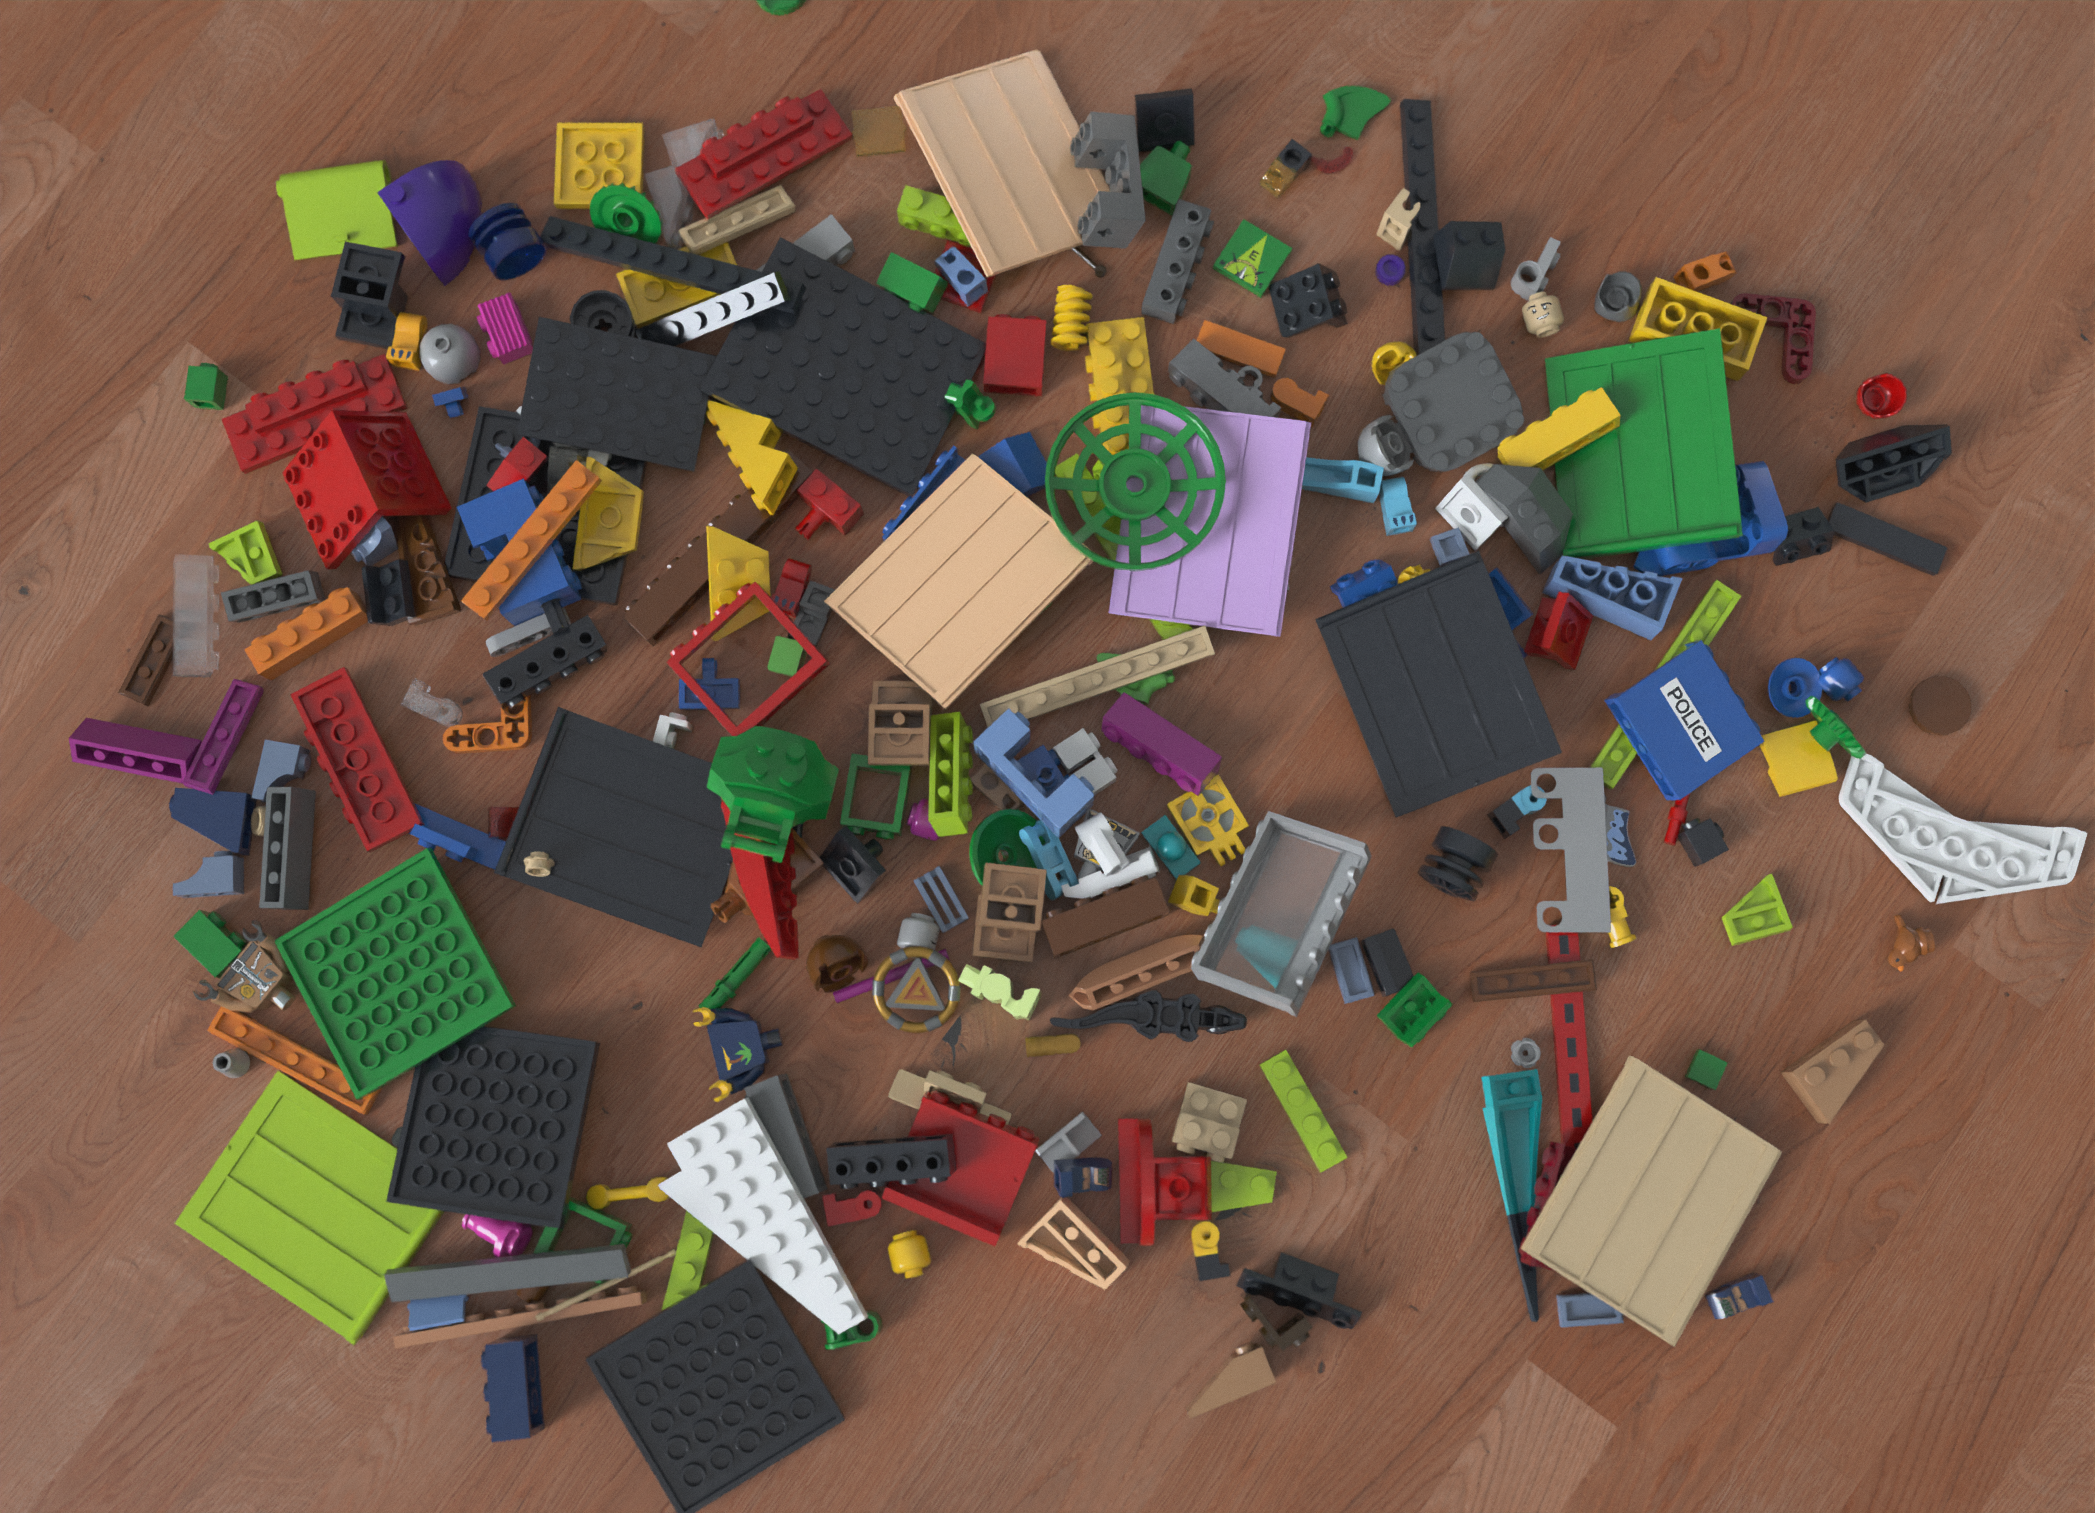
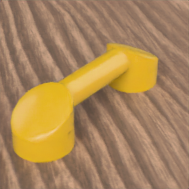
(601, 1195)

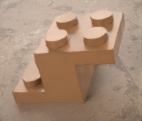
(899, 724)
(1009, 912)

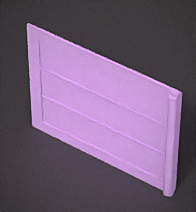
(1244, 563)

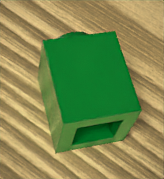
(206, 387)

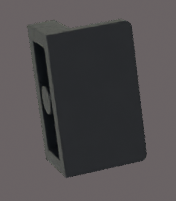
(1387, 961)

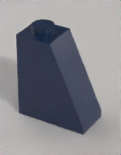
(220, 816)

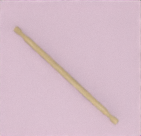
(561, 1306)

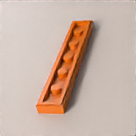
(288, 1057)

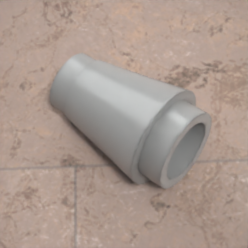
(232, 1062)

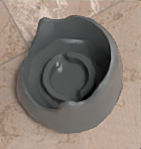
(1618, 296)

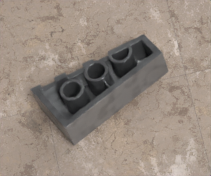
(1213, 386)

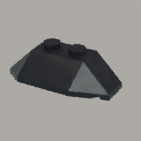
(1892, 460)

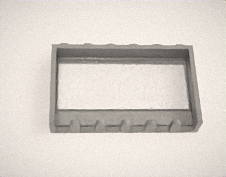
(1281, 912)

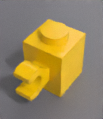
(1194, 895)

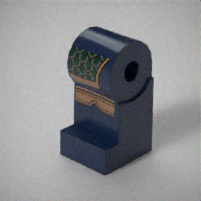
(1082, 1175)
(1738, 1296)

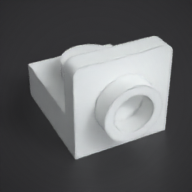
(665, 729)

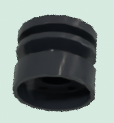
(601, 310)
(1459, 859)

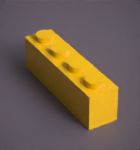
(1562, 433)

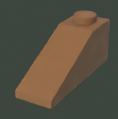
(1237, 1377)

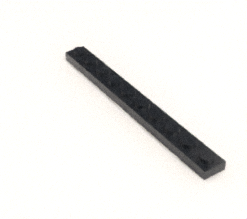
(657, 260)
(1423, 264)

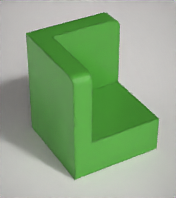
(786, 656)

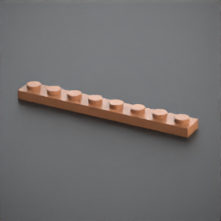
(508, 1319)

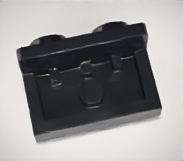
(1807, 536)

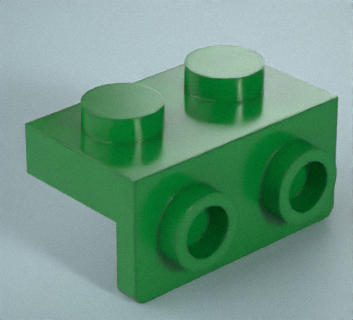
(1414, 1010)

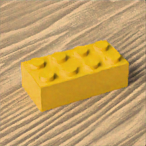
(1677, 311)

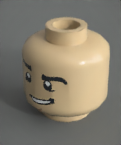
(1542, 314)

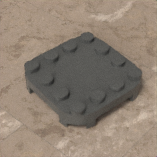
(1453, 402)

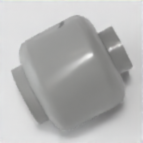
(918, 931)

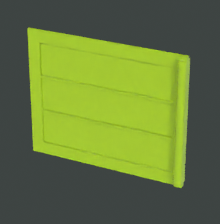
(308, 1208)

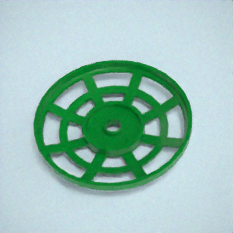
(1135, 464)

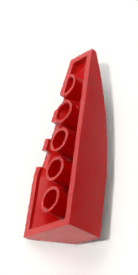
(769, 894)

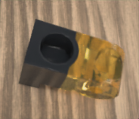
(1286, 168)

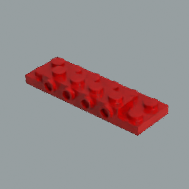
(762, 151)
(285, 420)
(356, 760)

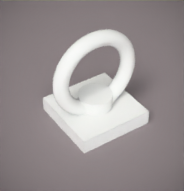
(1472, 508)

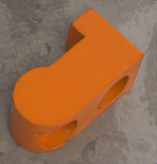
(1705, 272)
(1297, 401)

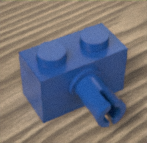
(1042, 767)

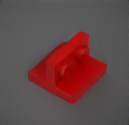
(1559, 630)

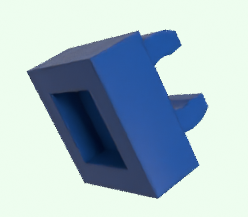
(451, 399)

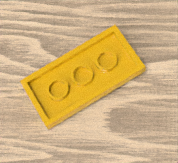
(657, 298)

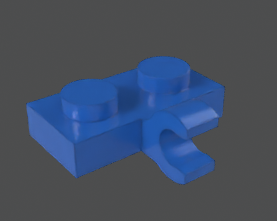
(723, 691)

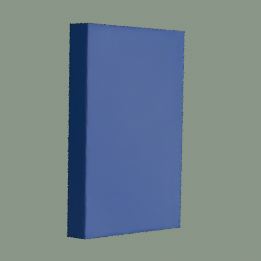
(1018, 462)

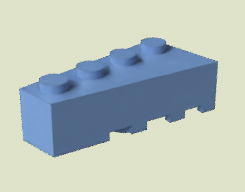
(1616, 594)

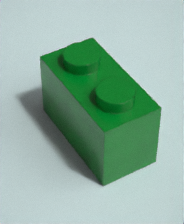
(912, 283)
(211, 941)

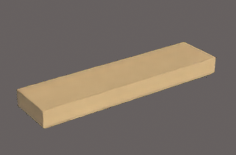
(737, 220)

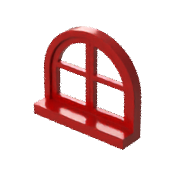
(1136, 1181)

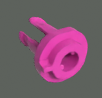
(507, 1236)

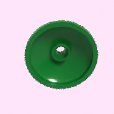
(1001, 834)

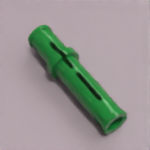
(737, 975)

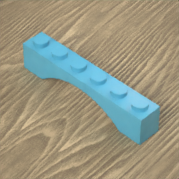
(1343, 478)

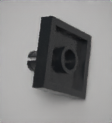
(1164, 119)
(853, 863)

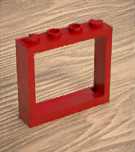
(778, 698)

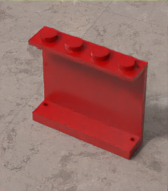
(988, 1165)

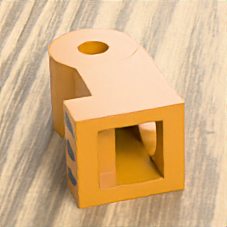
(406, 341)

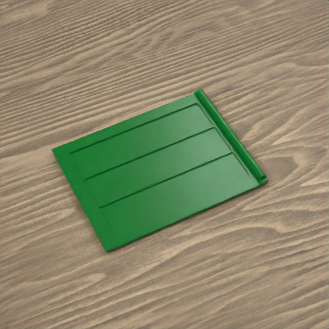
(1669, 463)

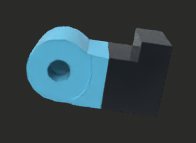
(1516, 807)

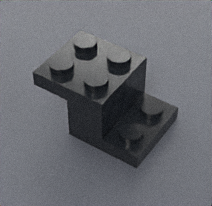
(369, 294)

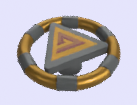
(916, 990)

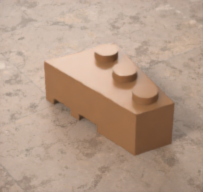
(1833, 1069)

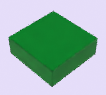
(1706, 1069)

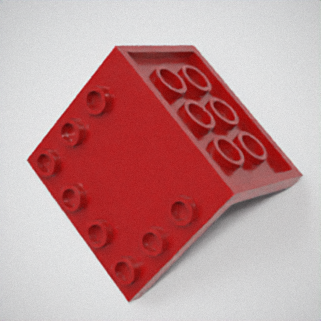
(358, 472)

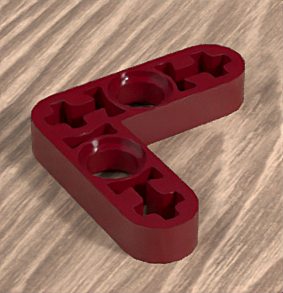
(1788, 320)

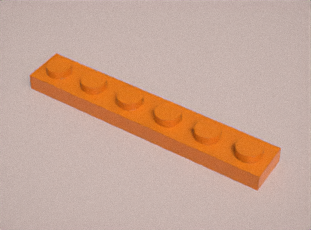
(531, 540)

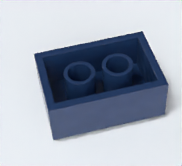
(513, 1388)

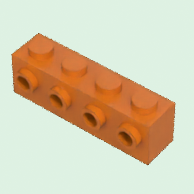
(308, 633)

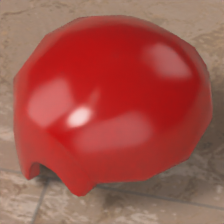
(1881, 396)

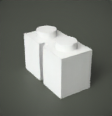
(1080, 749)

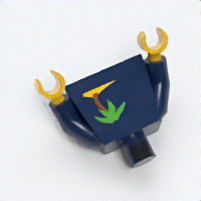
(737, 1047)

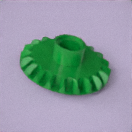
(625, 213)
(1832, 729)

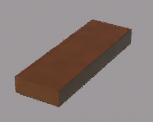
(150, 663)

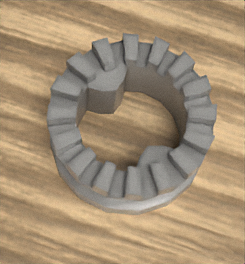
(1253, 371)

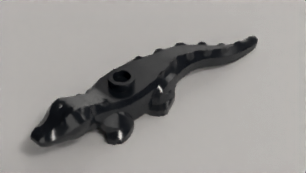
(1154, 1015)

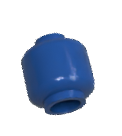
(1840, 679)

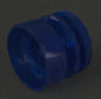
(507, 241)

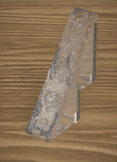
(666, 188)

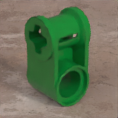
(853, 1334)

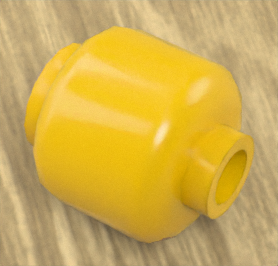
(909, 1254)

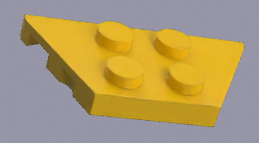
(607, 519)
(730, 567)

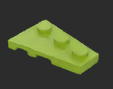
(1240, 1186)

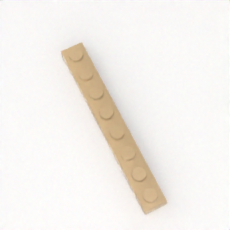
(1103, 676)

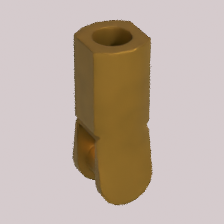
(1052, 1044)

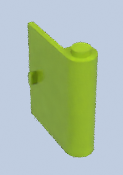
(335, 203)

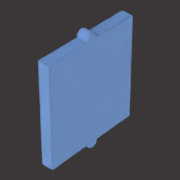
(436, 1311)

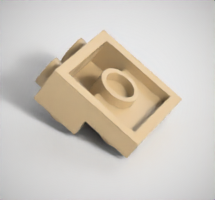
(1208, 1122)

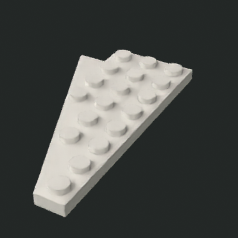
(749, 1199)

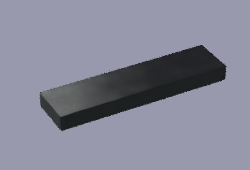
(1886, 539)

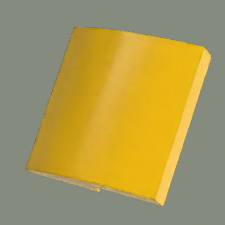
(1797, 760)

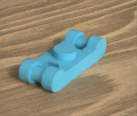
(1049, 857)

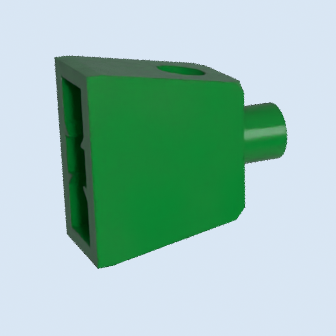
(1165, 176)

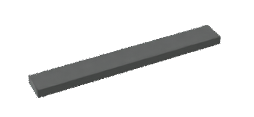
(508, 1273)

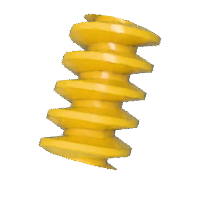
(1069, 317)

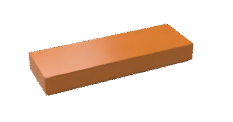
(1241, 348)

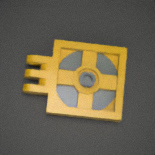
(1210, 820)

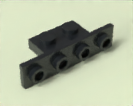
(1302, 1288)

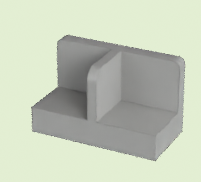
(1069, 1140)

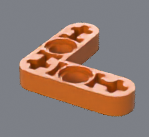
(501, 729)

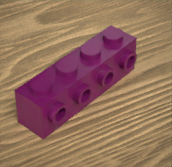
(1161, 744)
(133, 749)

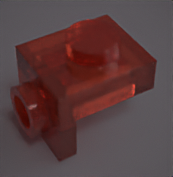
(500, 821)

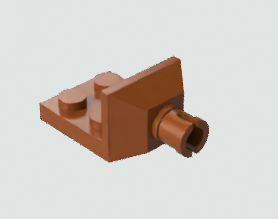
(734, 900)

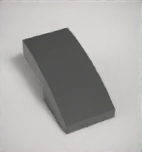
(813, 612)

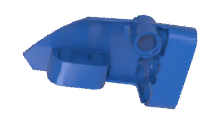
(1762, 528)

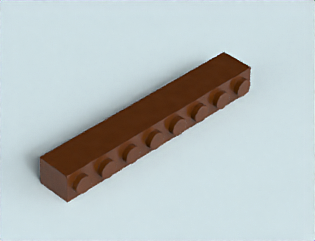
(688, 576)

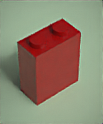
(1014, 355)

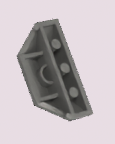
(1534, 509)

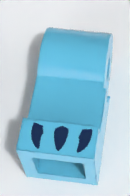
(1396, 506)

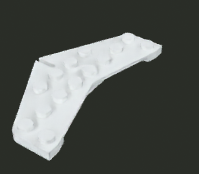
(1934, 844)

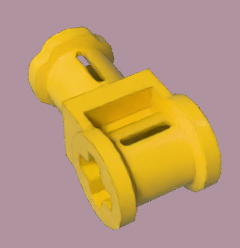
(1620, 932)

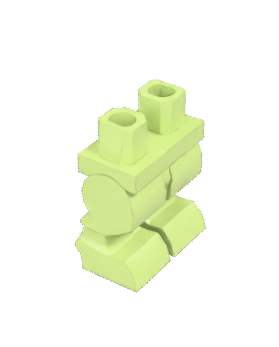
(999, 989)

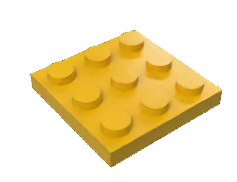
(594, 158)

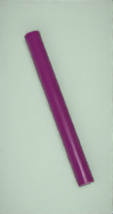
(866, 985)

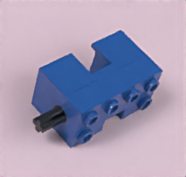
(550, 581)

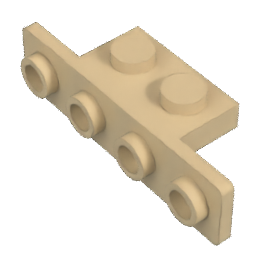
(910, 1089)

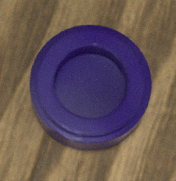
(1390, 270)

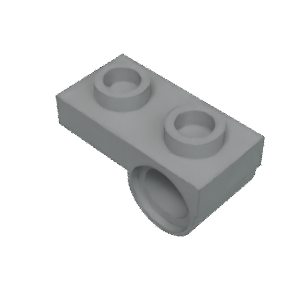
(1536, 271)

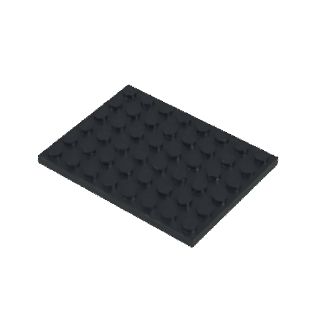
(847, 370)

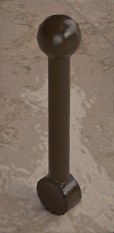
(1100, 270)

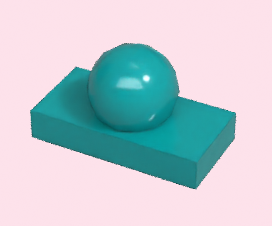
(1170, 847)

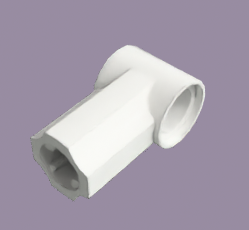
(1099, 838)

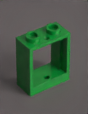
(859, 826)
(551, 1235)

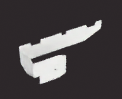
(1140, 864)

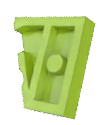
(249, 553)
(1757, 914)

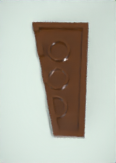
(429, 578)

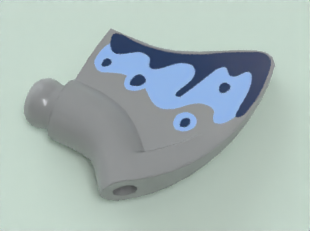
(1618, 843)

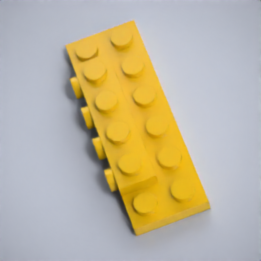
(1118, 366)

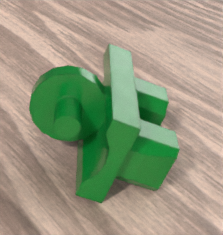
(970, 403)

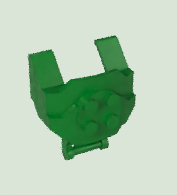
(770, 786)

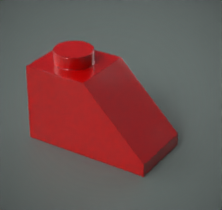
(522, 462)

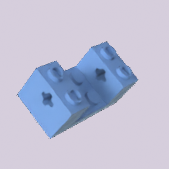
(997, 750)

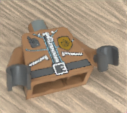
(253, 978)

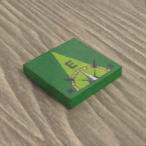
(1252, 258)

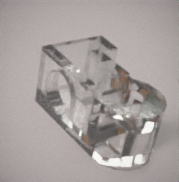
(439, 710)

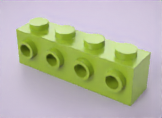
(929, 214)
(950, 774)

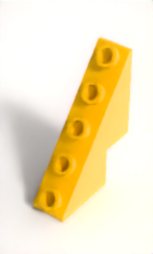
(752, 447)

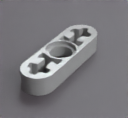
(520, 635)

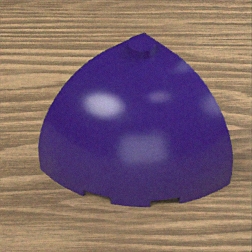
(436, 211)

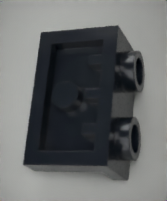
(388, 593)

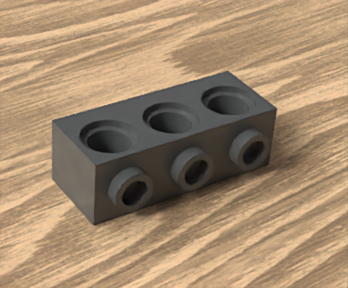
(273, 596)

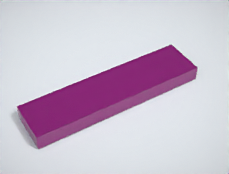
(223, 736)

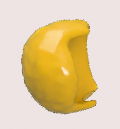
(1388, 357)

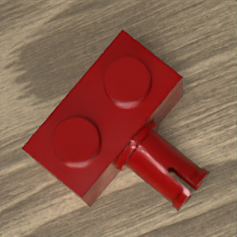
(827, 504)

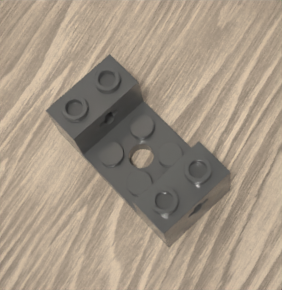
(1111, 144)

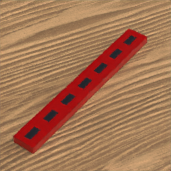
(1570, 1046)

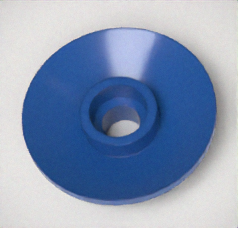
(1804, 683)

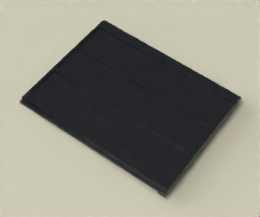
(1438, 685)
(624, 828)

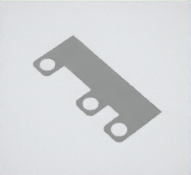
(1585, 846)

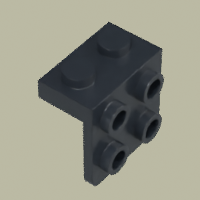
(1308, 300)

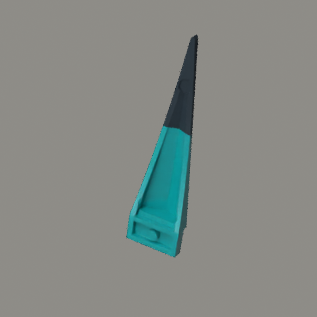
(1513, 1130)

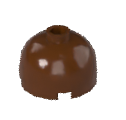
(834, 961)

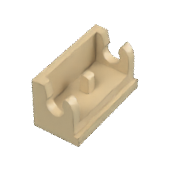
(1397, 221)

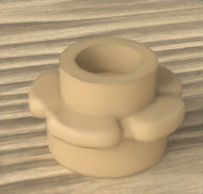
(538, 864)

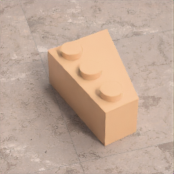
(1076, 1243)

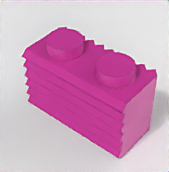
(506, 328)

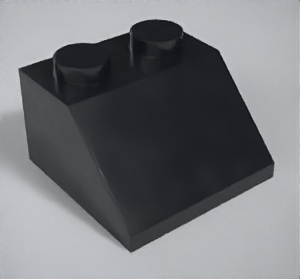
(1469, 254)

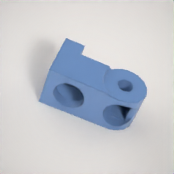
(961, 275)

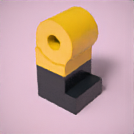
(1204, 1240)

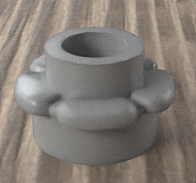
(1517, 1053)

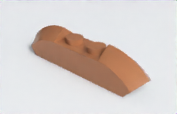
(1137, 971)

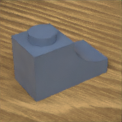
(376, 544)
(279, 765)
(216, 877)

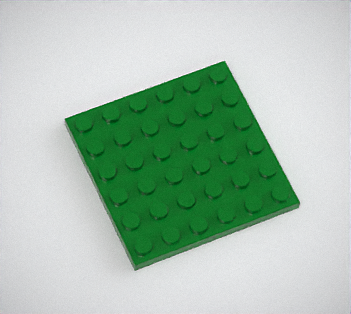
(394, 973)

